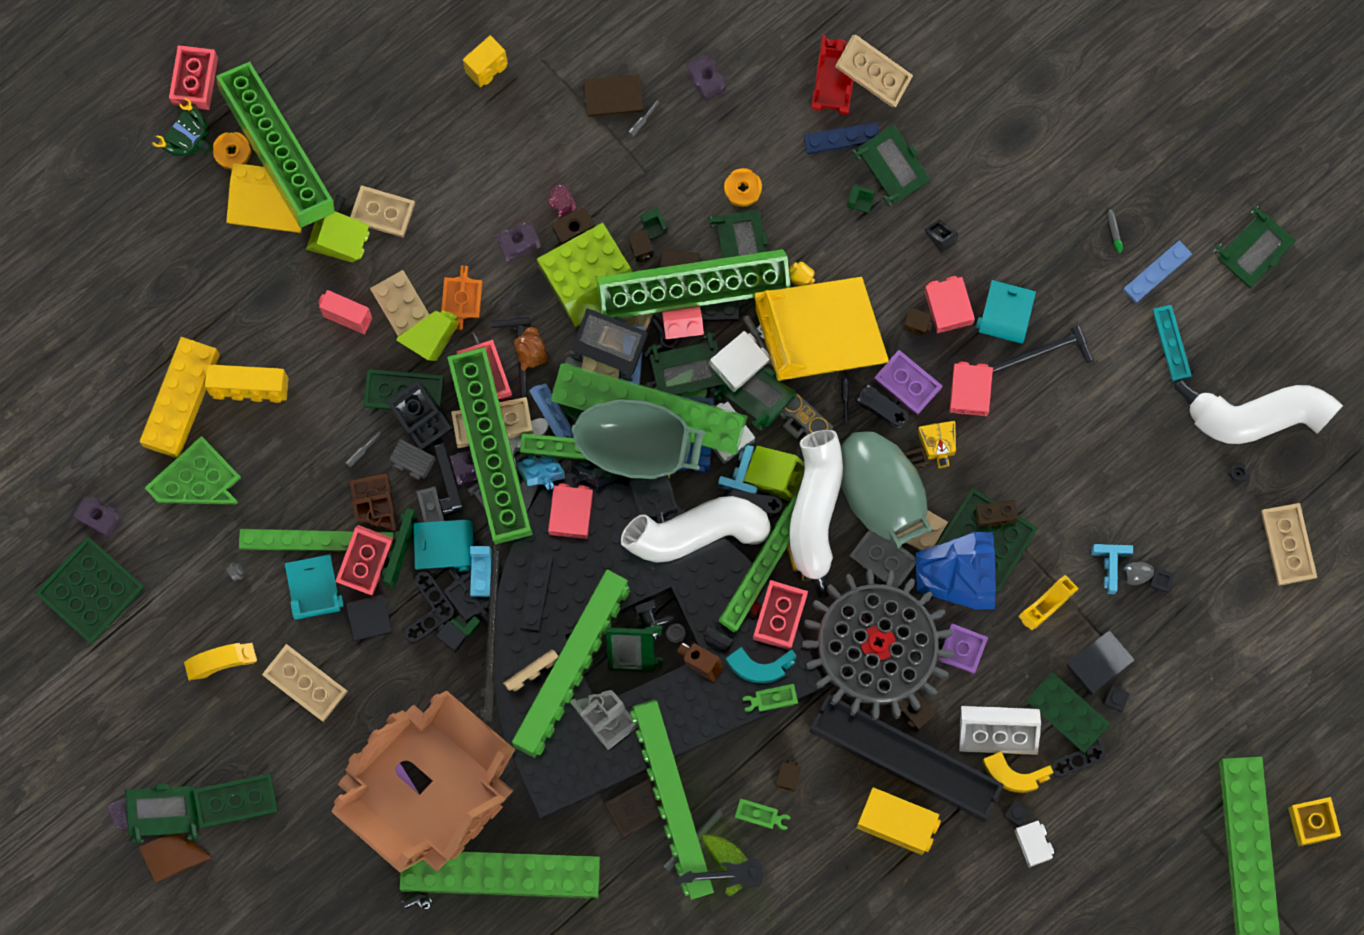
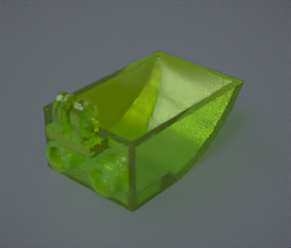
(724, 852)

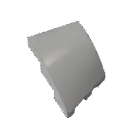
(605, 717)

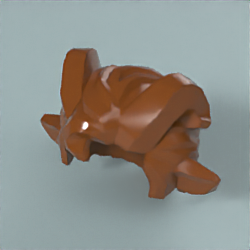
(530, 349)

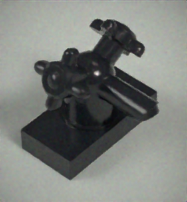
(648, 616)

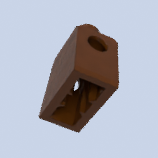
(707, 663)

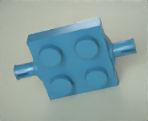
(540, 470)

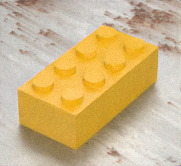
(246, 383)

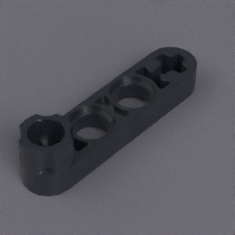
(452, 503)

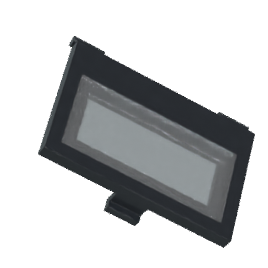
(610, 342)

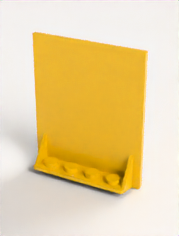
(820, 328)

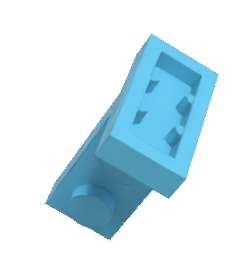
(739, 474)
(1110, 563)
(480, 571)

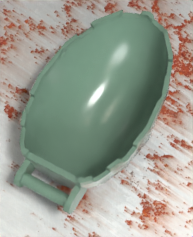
(636, 439)
(883, 487)

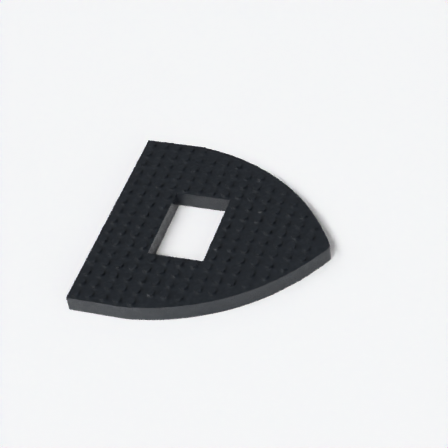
(692, 707)

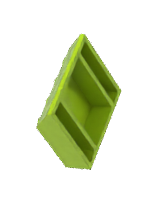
(574, 269)

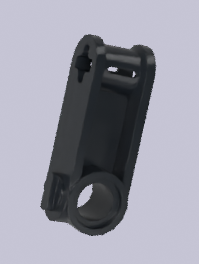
(881, 406)
(761, 501)

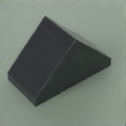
(942, 235)

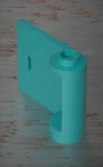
(1006, 312)
(446, 544)
(313, 587)

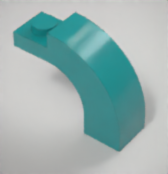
(759, 673)

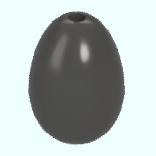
(1137, 573)

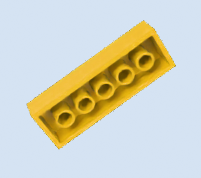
(179, 398)

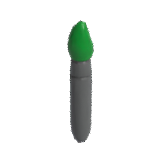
(1115, 231)

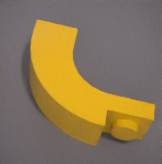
(1048, 603)
(220, 658)
(999, 770)

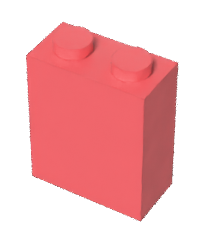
(949, 304)
(345, 311)
(682, 322)
(971, 389)
(570, 511)

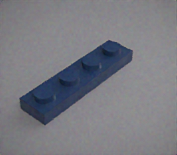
(840, 138)

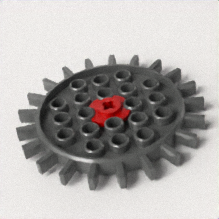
(834, 662)

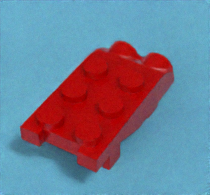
(831, 85)

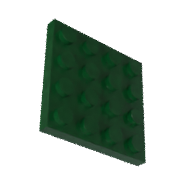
(1009, 539)
(89, 590)

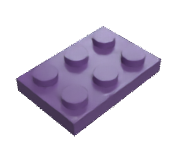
(908, 382)

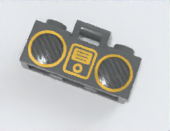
(804, 417)

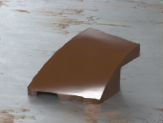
(373, 501)
(172, 856)

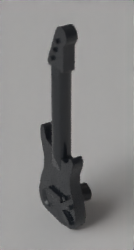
(745, 873)

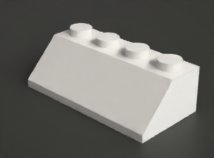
(999, 730)

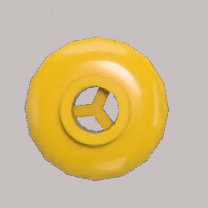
(801, 274)

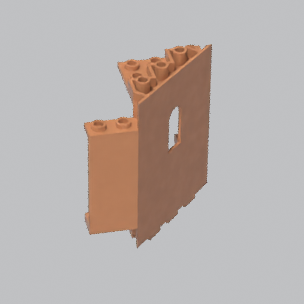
(466, 790)

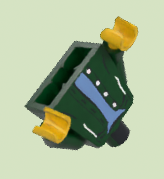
(186, 134)

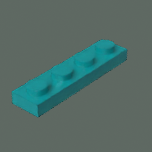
(1171, 343)

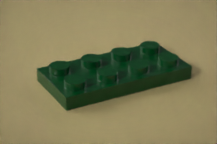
(385, 385)
(397, 555)
(1068, 712)
(235, 801)

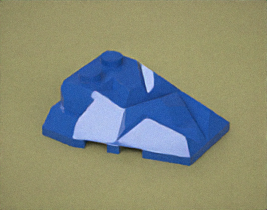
(960, 571)

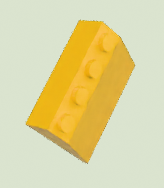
(257, 201)

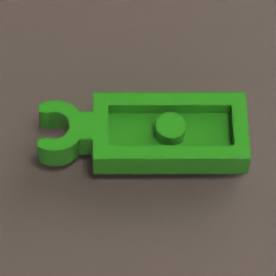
(772, 698)
(759, 814)

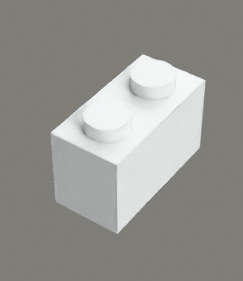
(1033, 843)

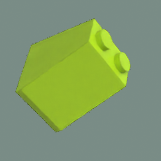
(338, 237)
(430, 334)
(775, 472)

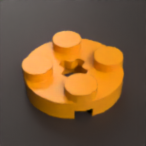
(231, 140)
(749, 179)

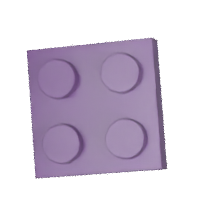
(966, 647)

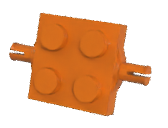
(462, 296)

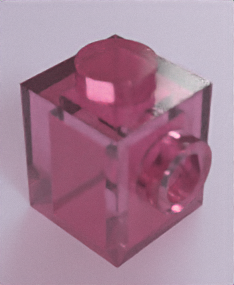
(561, 199)

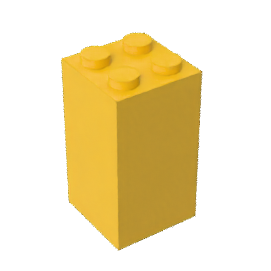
(899, 821)

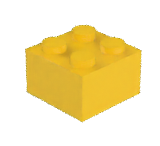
(485, 61)
(1314, 821)

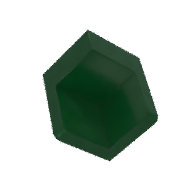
(861, 199)
(653, 224)
(467, 628)

